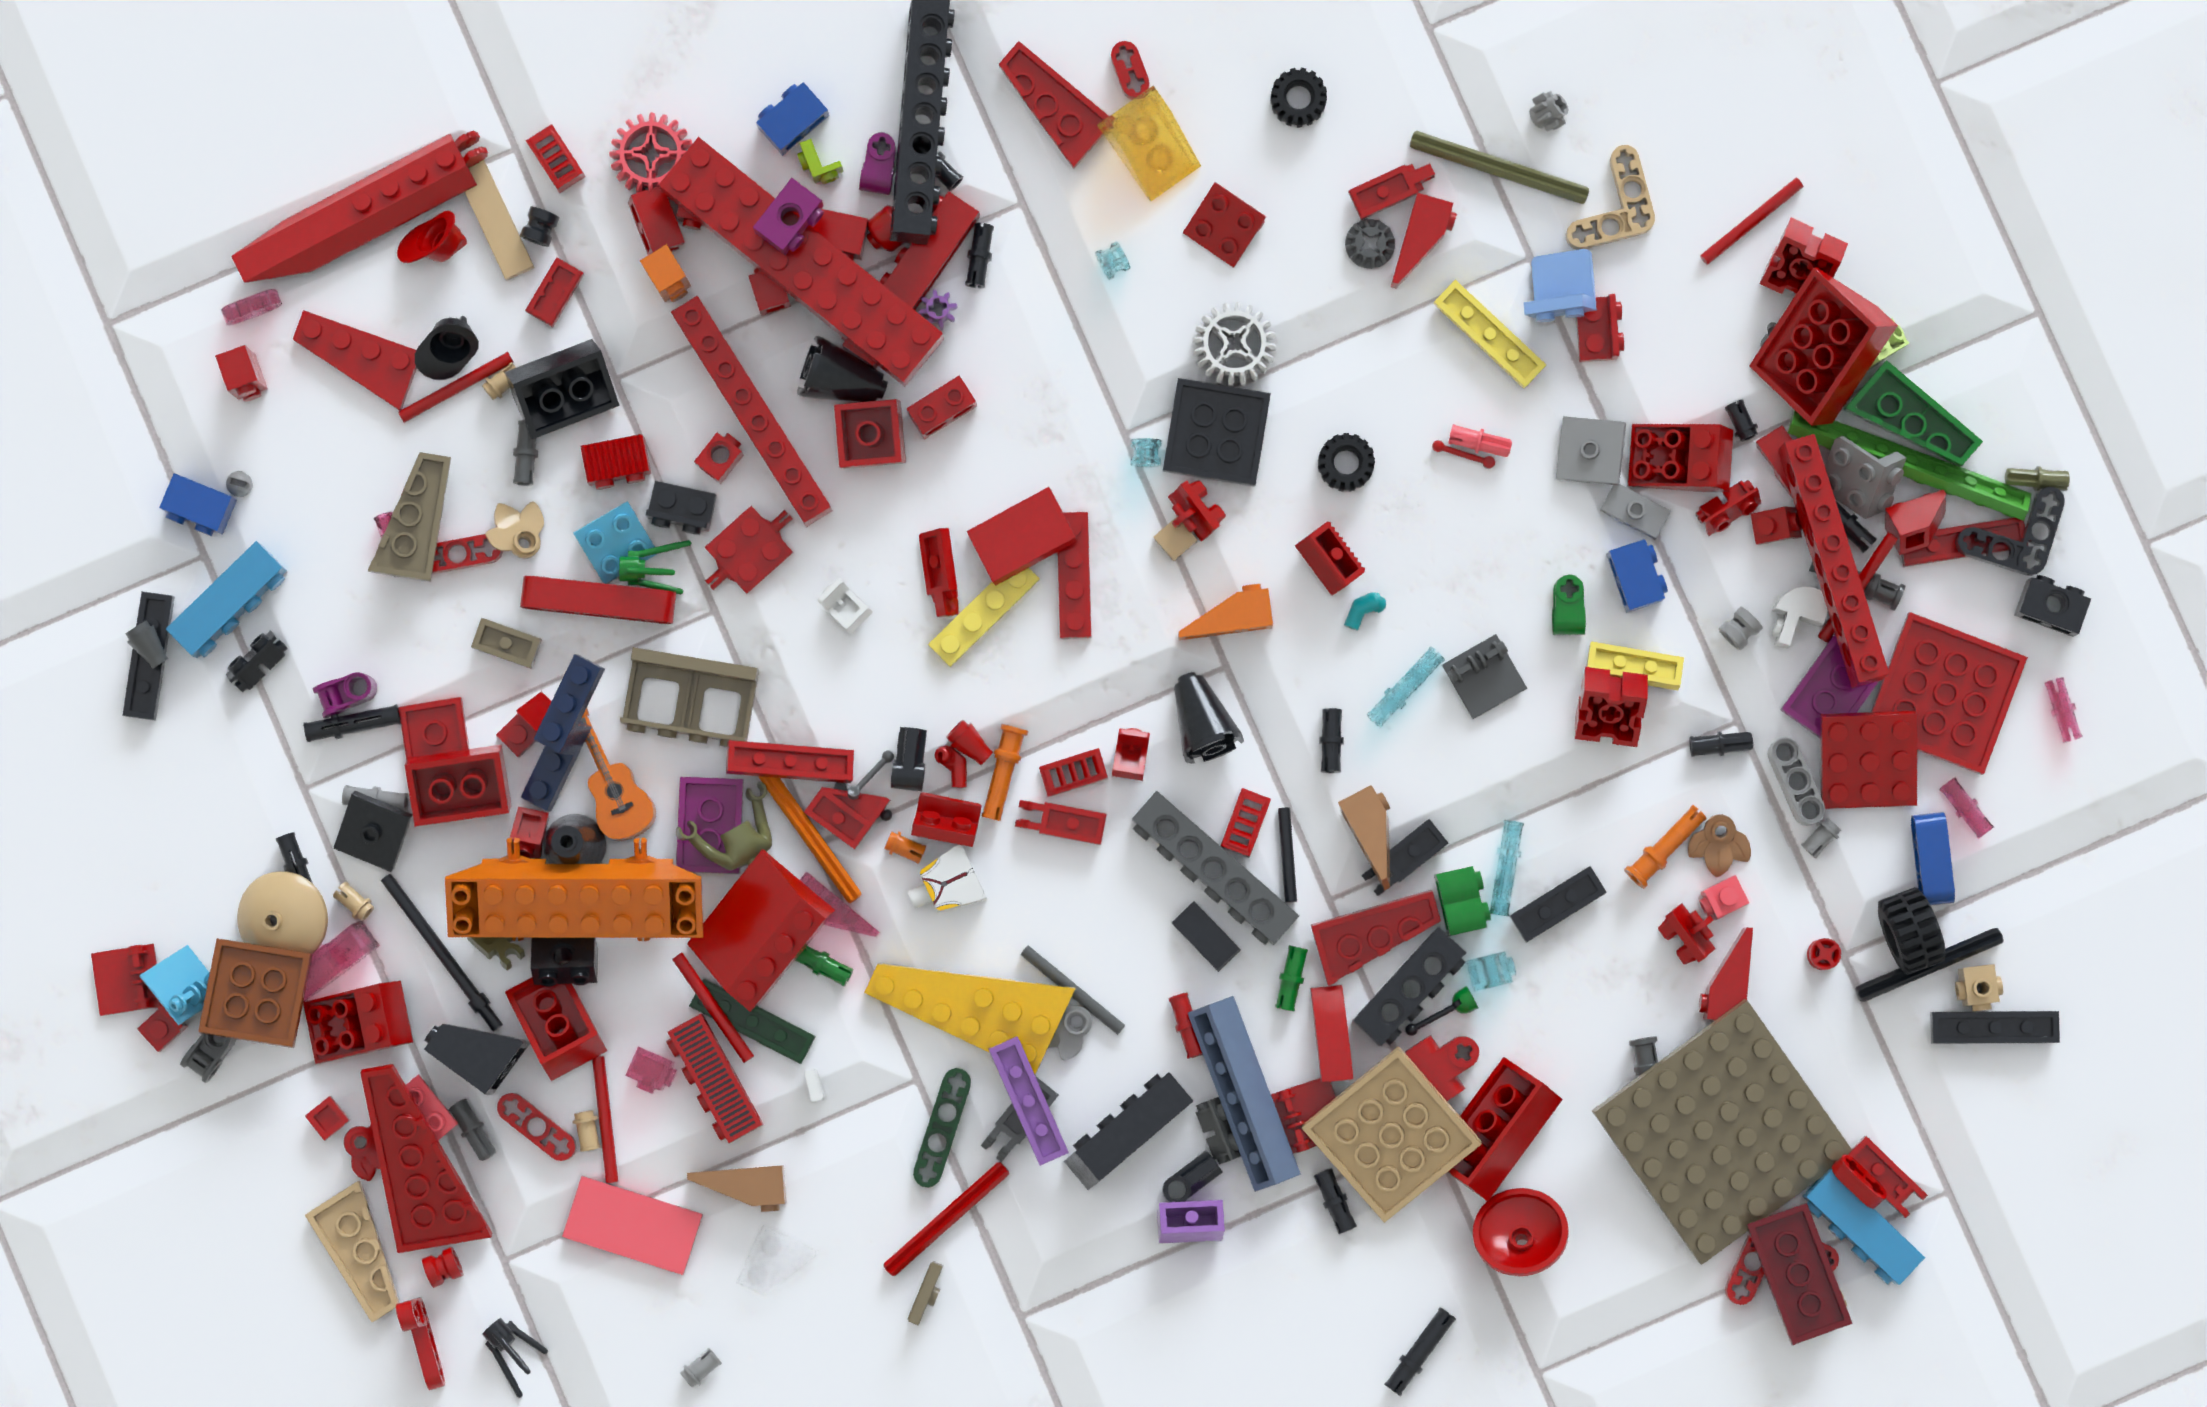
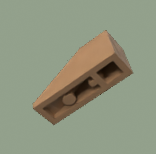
(1369, 823)
(749, 1185)

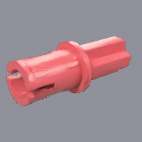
(1480, 441)

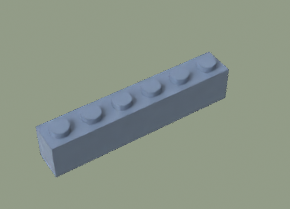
(1244, 1093)

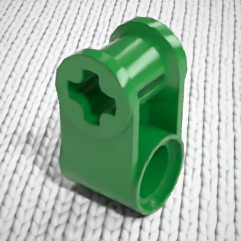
(1568, 613)

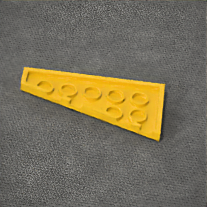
(975, 1006)

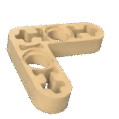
(1622, 216)

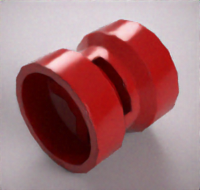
(444, 1266)

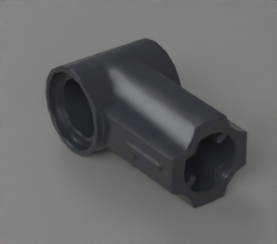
(908, 767)
(1194, 1176)

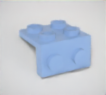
(1562, 286)

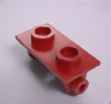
(1741, 501)

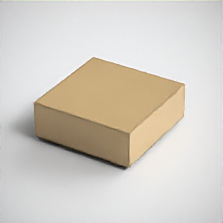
(1175, 540)

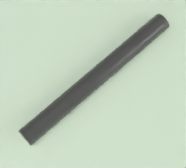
(1079, 994)

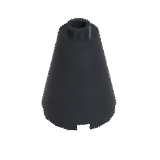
(839, 375)
(1203, 720)
(587, 845)

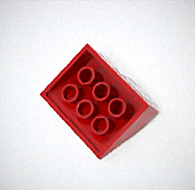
(1822, 347)
(759, 930)

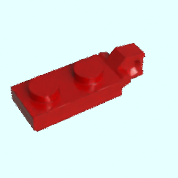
(1389, 189)
(939, 571)

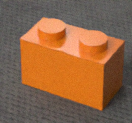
(666, 274)

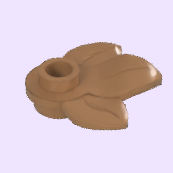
(1719, 850)

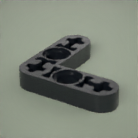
(2018, 549)

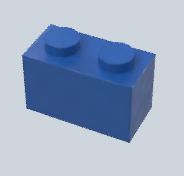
(792, 117)
(197, 504)
(1636, 575)

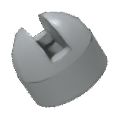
(237, 490)

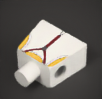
(948, 882)

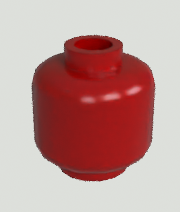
(879, 229)

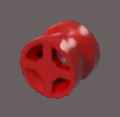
(1828, 951)

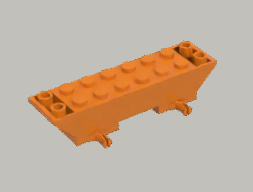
(543, 900)

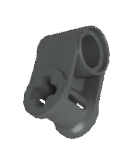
(206, 1056)

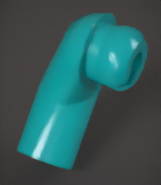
(1362, 606)

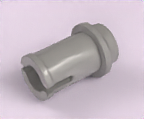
(1821, 837)
(700, 1368)

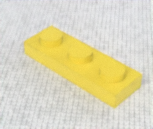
(1662, 669)

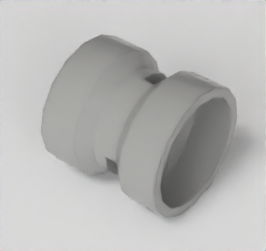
(1740, 628)

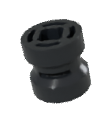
(539, 226)

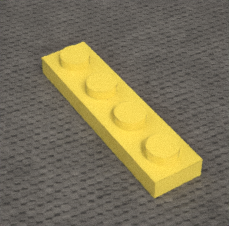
(1489, 334)
(981, 616)

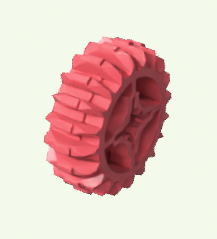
(638, 153)

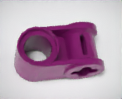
(878, 169)
(339, 693)

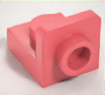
(1723, 898)

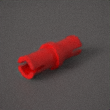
(1181, 1007)

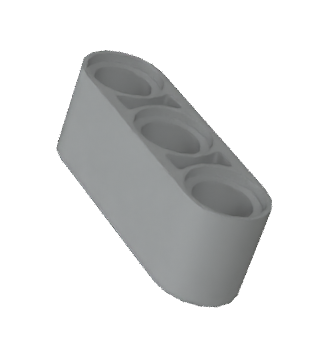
(1797, 765)

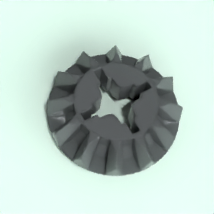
(1370, 258)

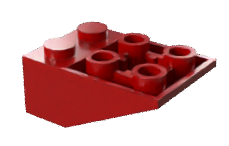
(1681, 457)
(358, 1021)

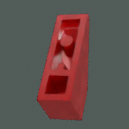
(1425, 230)
(1730, 980)

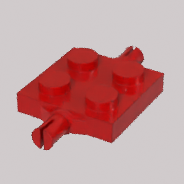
(748, 549)

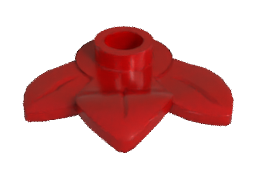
(364, 1159)

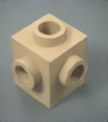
(1967, 987)

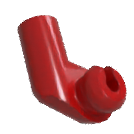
(955, 763)

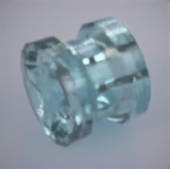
(1112, 260)
(1145, 452)

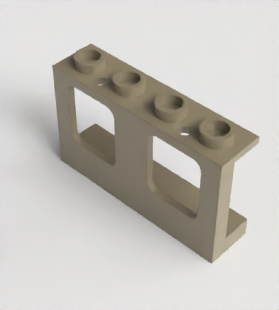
(694, 678)

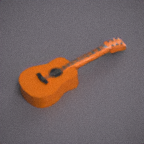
(621, 806)

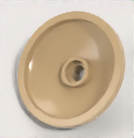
(294, 903)

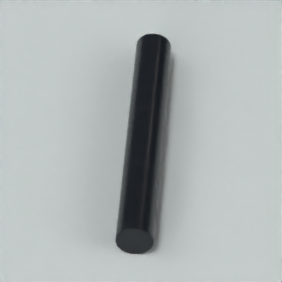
(1287, 854)

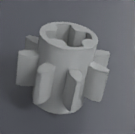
(1548, 111)

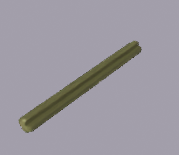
(1499, 167)

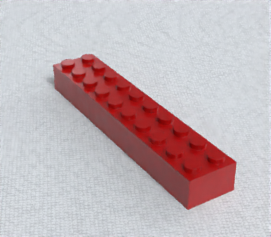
(813, 274)

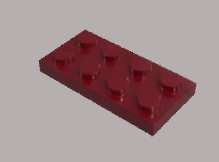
(1799, 1274)

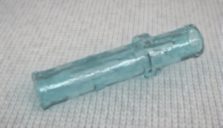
(1400, 692)
(1506, 867)

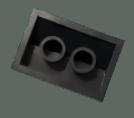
(562, 388)

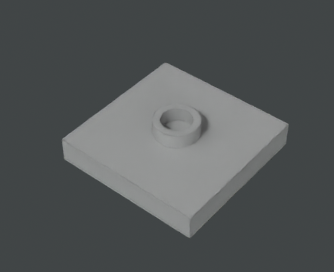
(1591, 450)

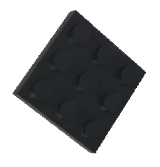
(1216, 432)

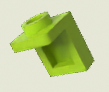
(810, 160)

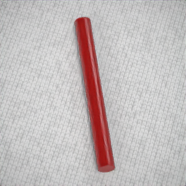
(1751, 221)
(455, 387)
(1865, 576)
(713, 1007)
(605, 1120)

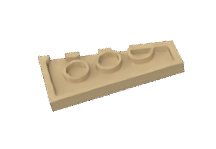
(353, 1244)

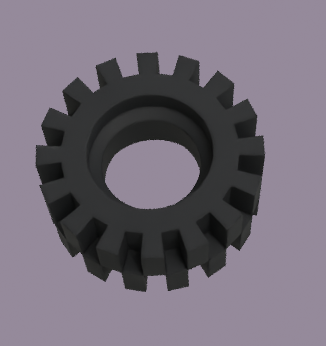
(1304, 79)
(1346, 443)

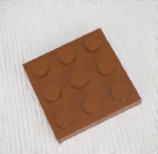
(255, 993)

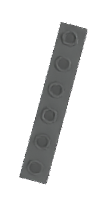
(1160, 809)

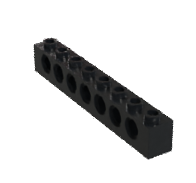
(906, 225)

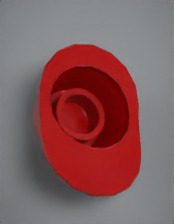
(433, 239)

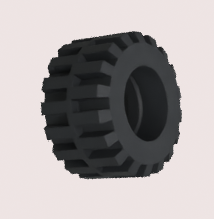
(1911, 930)

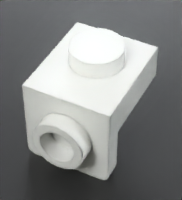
(844, 605)

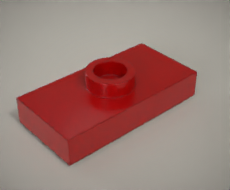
(554, 292)

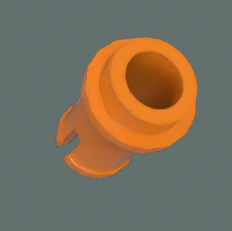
(904, 847)

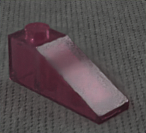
(843, 917)

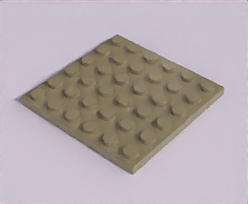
(1722, 1131)

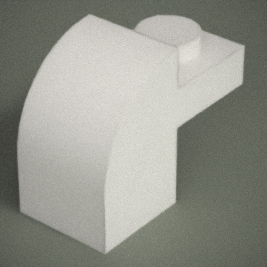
(1798, 604)

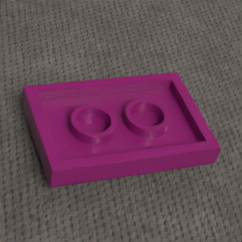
(1825, 690)
(715, 809)

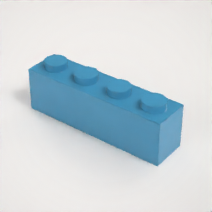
(227, 600)
(1863, 1227)

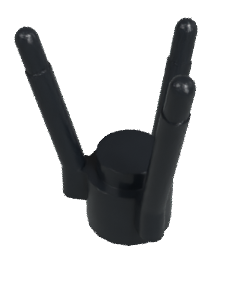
(500, 1338)

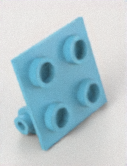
(613, 537)
(179, 984)

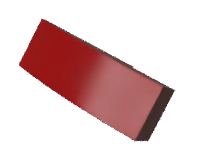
(1331, 1033)

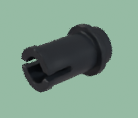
(1741, 421)

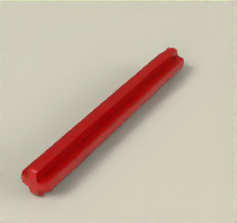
(946, 1219)

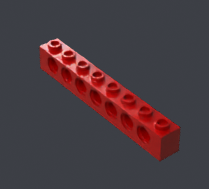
(751, 411)
(1833, 561)

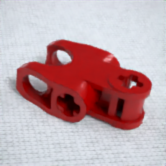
(1441, 1065)

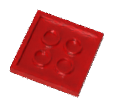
(1869, 759)

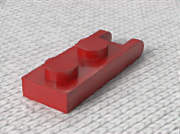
(1887, 1173)

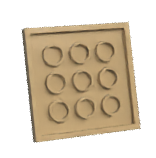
(1391, 1134)

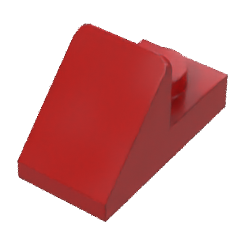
(522, 728)

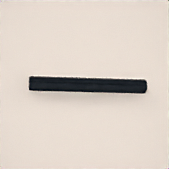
(1953, 955)

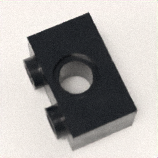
(2033, 605)
(549, 952)

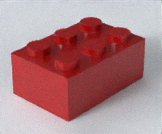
(458, 785)

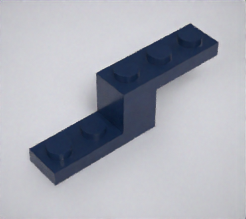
(562, 732)

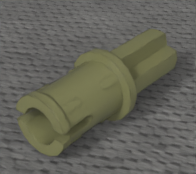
(2037, 478)

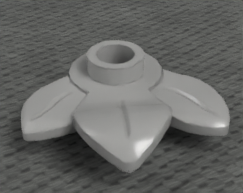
(1068, 1038)

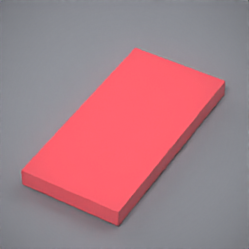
(632, 1225)

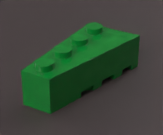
(1910, 413)

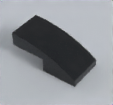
(1206, 936)

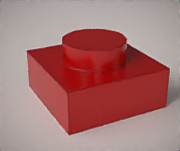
(327, 1118)

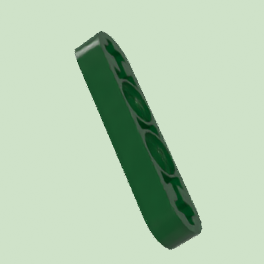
(947, 1129)

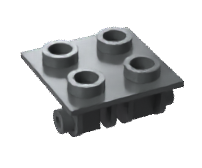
(1484, 676)

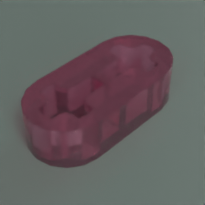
(251, 307)

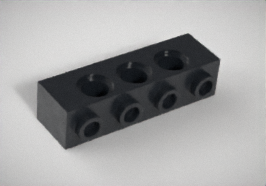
(1436, 945)

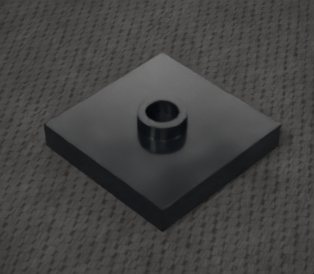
(373, 831)

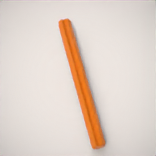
(812, 838)

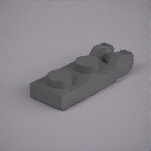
(1011, 1125)

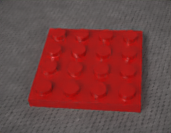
(1954, 686)

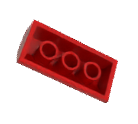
(1506, 1119)

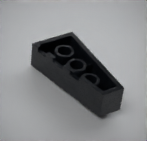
(1127, 1131)

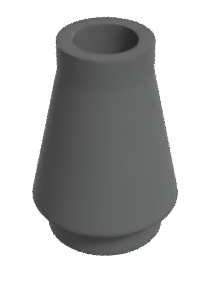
(147, 644)

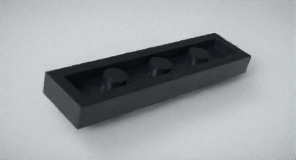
(143, 681)
(1995, 1027)

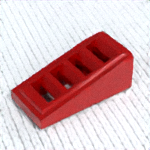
(569, 178)
(1098, 762)
(1238, 847)

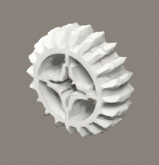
(1244, 353)

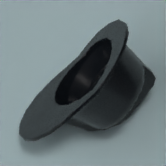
(446, 349)

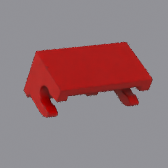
(655, 220)

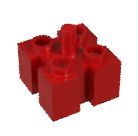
(1797, 256)
(1611, 706)

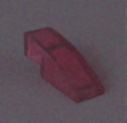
(338, 957)

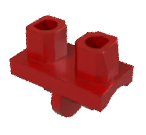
(1192, 510)
(1692, 932)

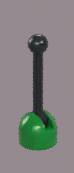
(1461, 1002)

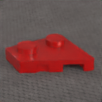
(846, 817)

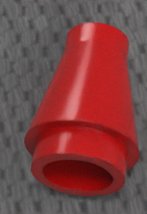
(969, 742)

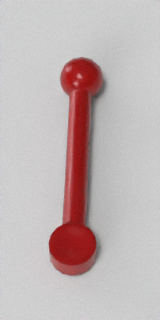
(1488, 462)

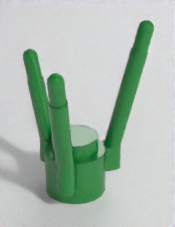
(632, 568)

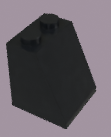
(475, 1055)

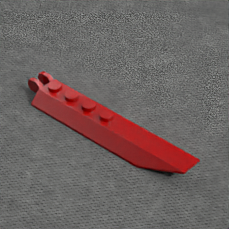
(363, 210)

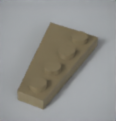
(414, 527)

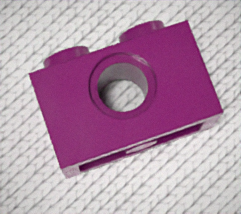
(791, 198)

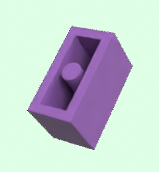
(1190, 1221)

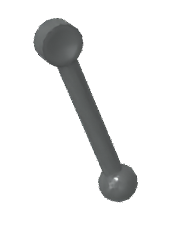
(854, 791)

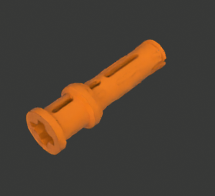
(1007, 756)
(1655, 857)

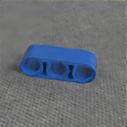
(1933, 857)

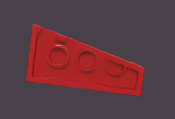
(1056, 104)

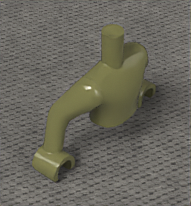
(740, 843)

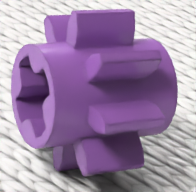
(932, 318)

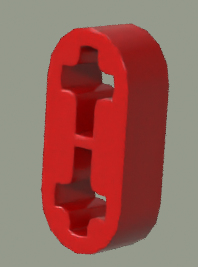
(1136, 67)
(1859, 1181)

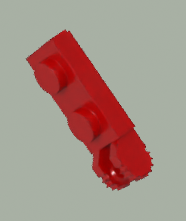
(1065, 822)

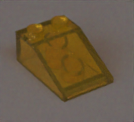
(1150, 143)

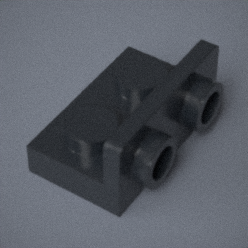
(681, 507)

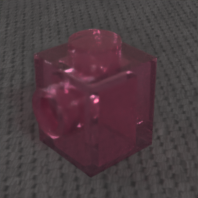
(651, 1070)

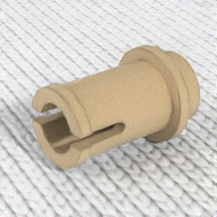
(498, 384)
(354, 901)
(586, 1130)

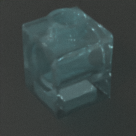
(1490, 971)

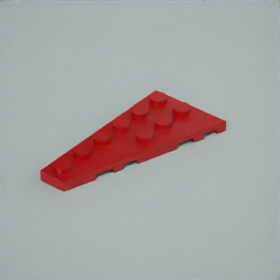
(420, 1184)

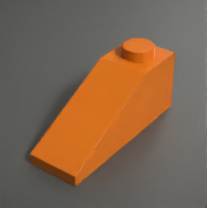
(1237, 614)

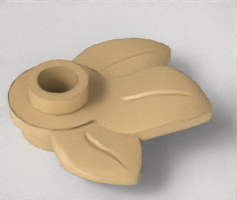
(513, 526)

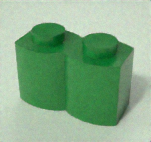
(1461, 900)

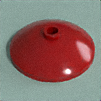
(1515, 1217)

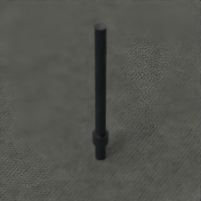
(478, 1001)

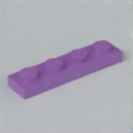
(1028, 1100)

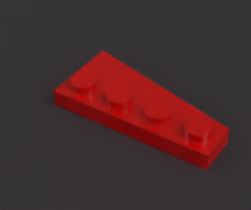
(364, 357)
(1363, 935)

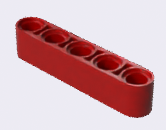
(598, 599)

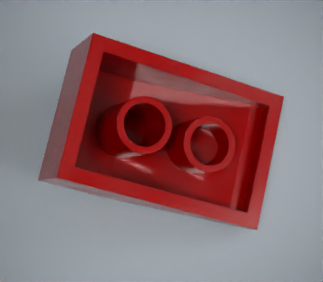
(556, 1026)

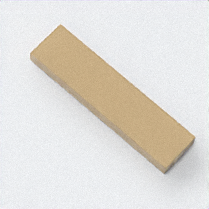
(497, 223)

